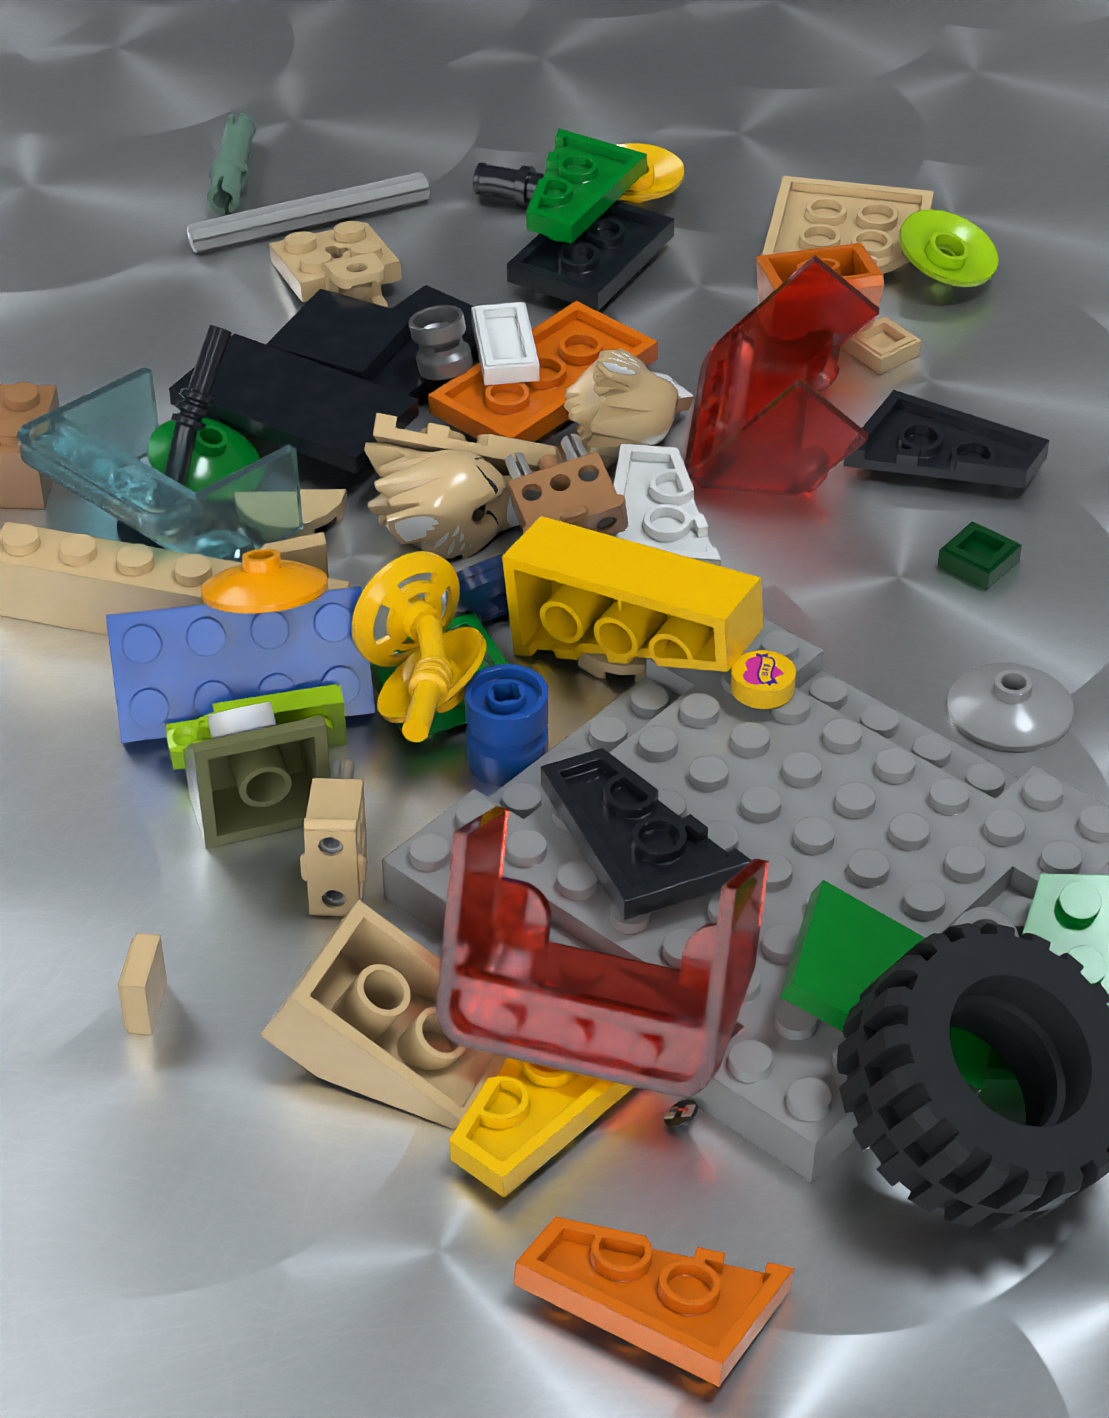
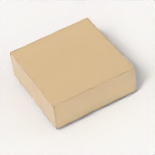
(883, 345)
(142, 983)

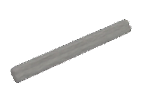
(308, 212)

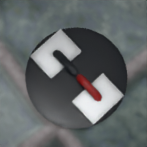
(680, 1113)

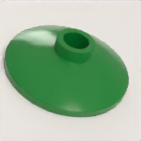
(216, 452)

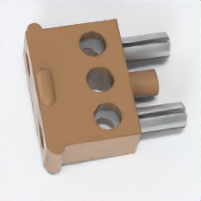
(568, 491)

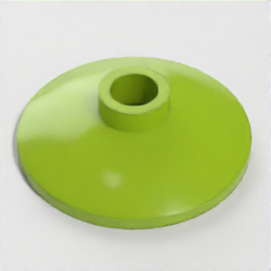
(948, 248)

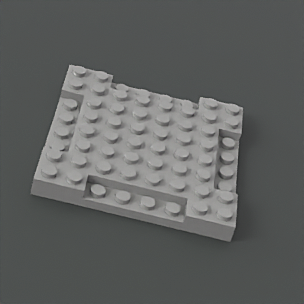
(822, 794)

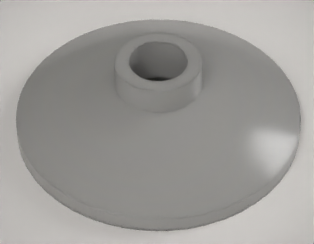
(1010, 707)

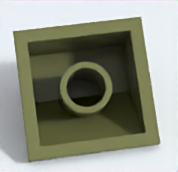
(255, 780)

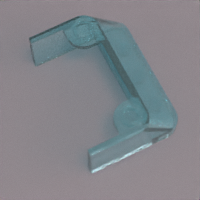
(96, 455)

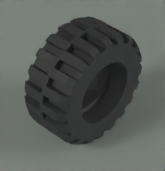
(926, 1117)

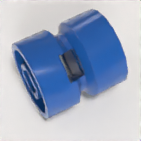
(505, 722)

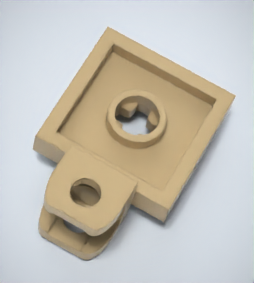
(339, 260)

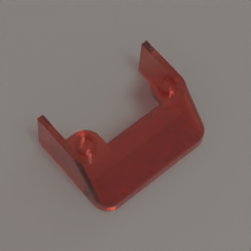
(756, 393)
(582, 1008)

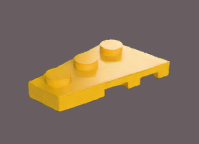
(526, 1120)

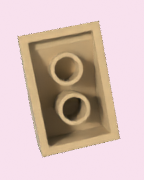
(372, 1024)

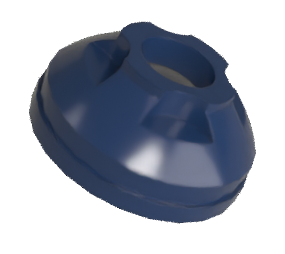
(482, 590)

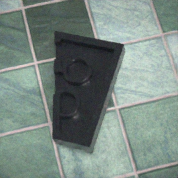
(945, 443)
(633, 840)

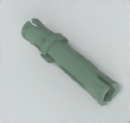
(229, 169)

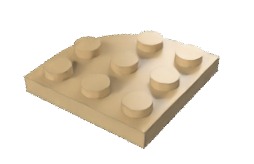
(837, 213)

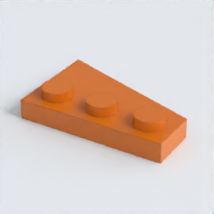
(661, 1301)

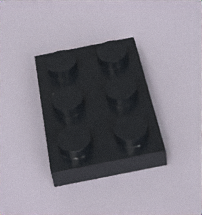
(597, 261)

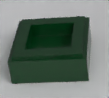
(979, 555)

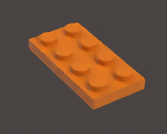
(529, 410)

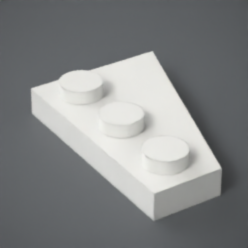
(661, 502)

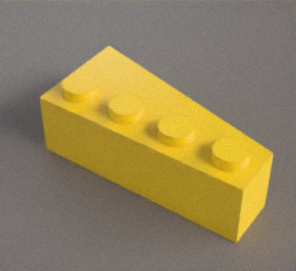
(626, 600)

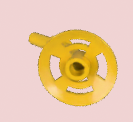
(413, 618)

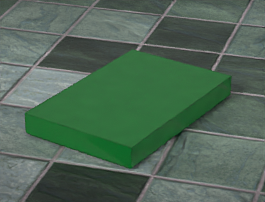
(842, 952)

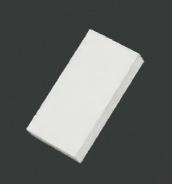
(505, 343)

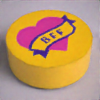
(763, 679)

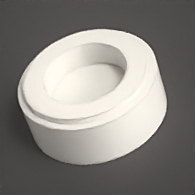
(241, 720)

